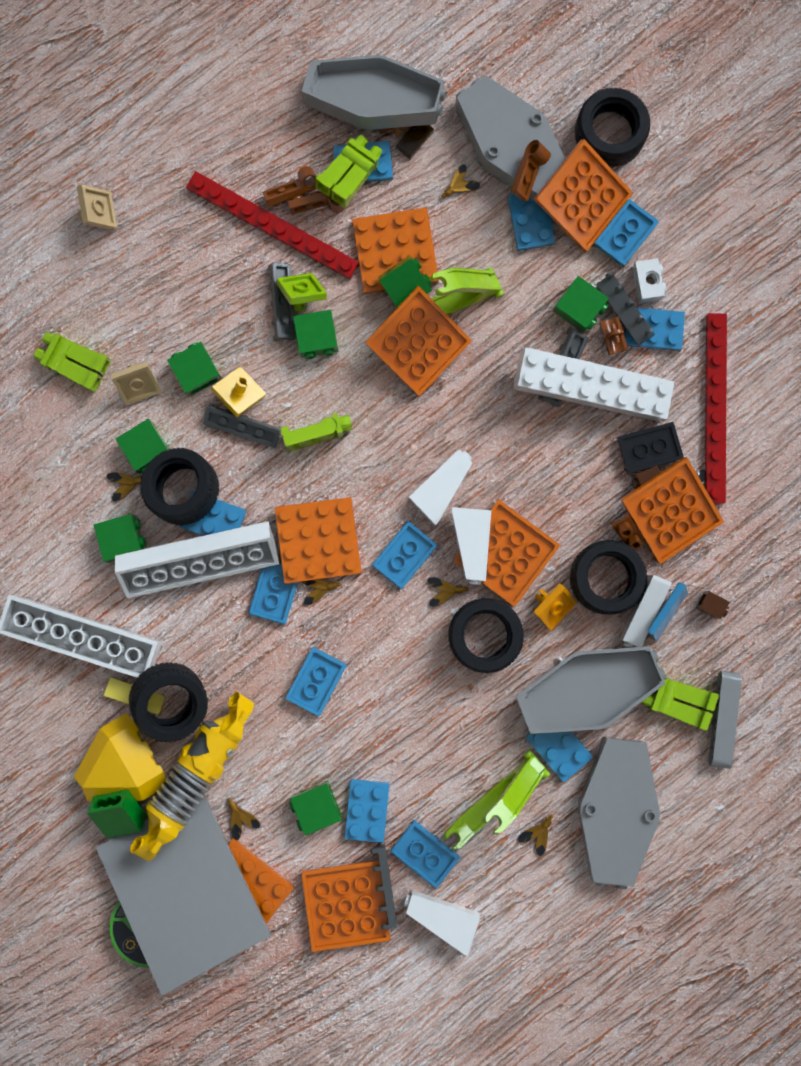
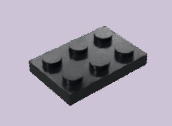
(650, 448)

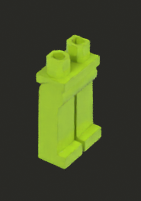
(349, 171)
(62, 349)
(316, 433)
(663, 701)

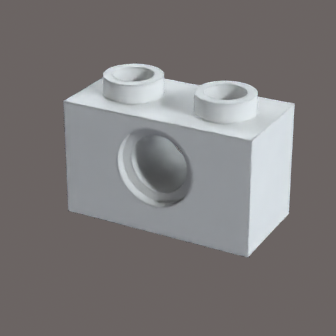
(645, 291)

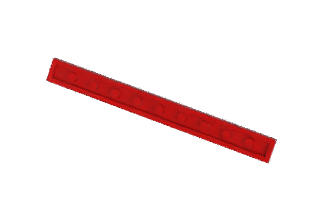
(272, 225)
(716, 406)

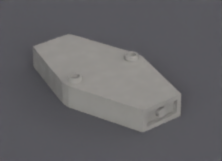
(373, 92)
(501, 129)
(591, 690)
(618, 812)

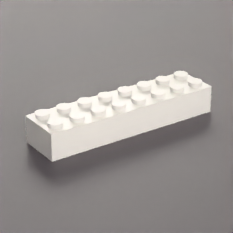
(593, 385)
(196, 560)
(78, 636)

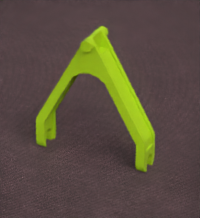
(465, 288)
(501, 801)

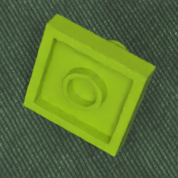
(301, 289)

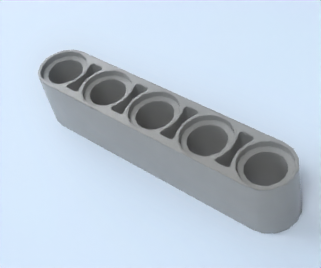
(725, 720)

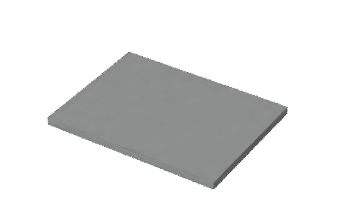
(186, 902)

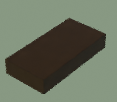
(414, 140)

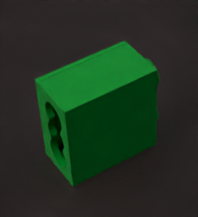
(403, 279)
(581, 305)
(316, 334)
(194, 368)
(142, 444)
(119, 536)
(315, 808)
(117, 814)

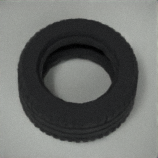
(625, 104)
(161, 468)
(636, 577)
(513, 642)
(175, 727)

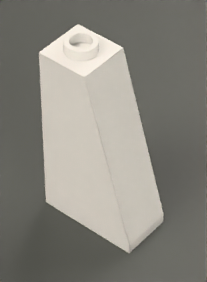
(439, 489)
(472, 536)
(645, 612)
(446, 920)

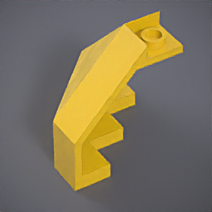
(119, 762)

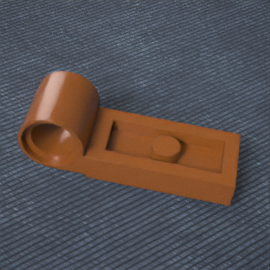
(534, 156)
(291, 189)
(314, 200)

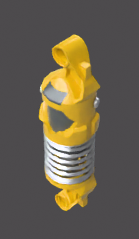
(196, 769)

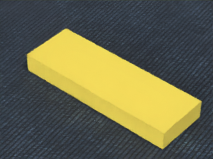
(120, 691)

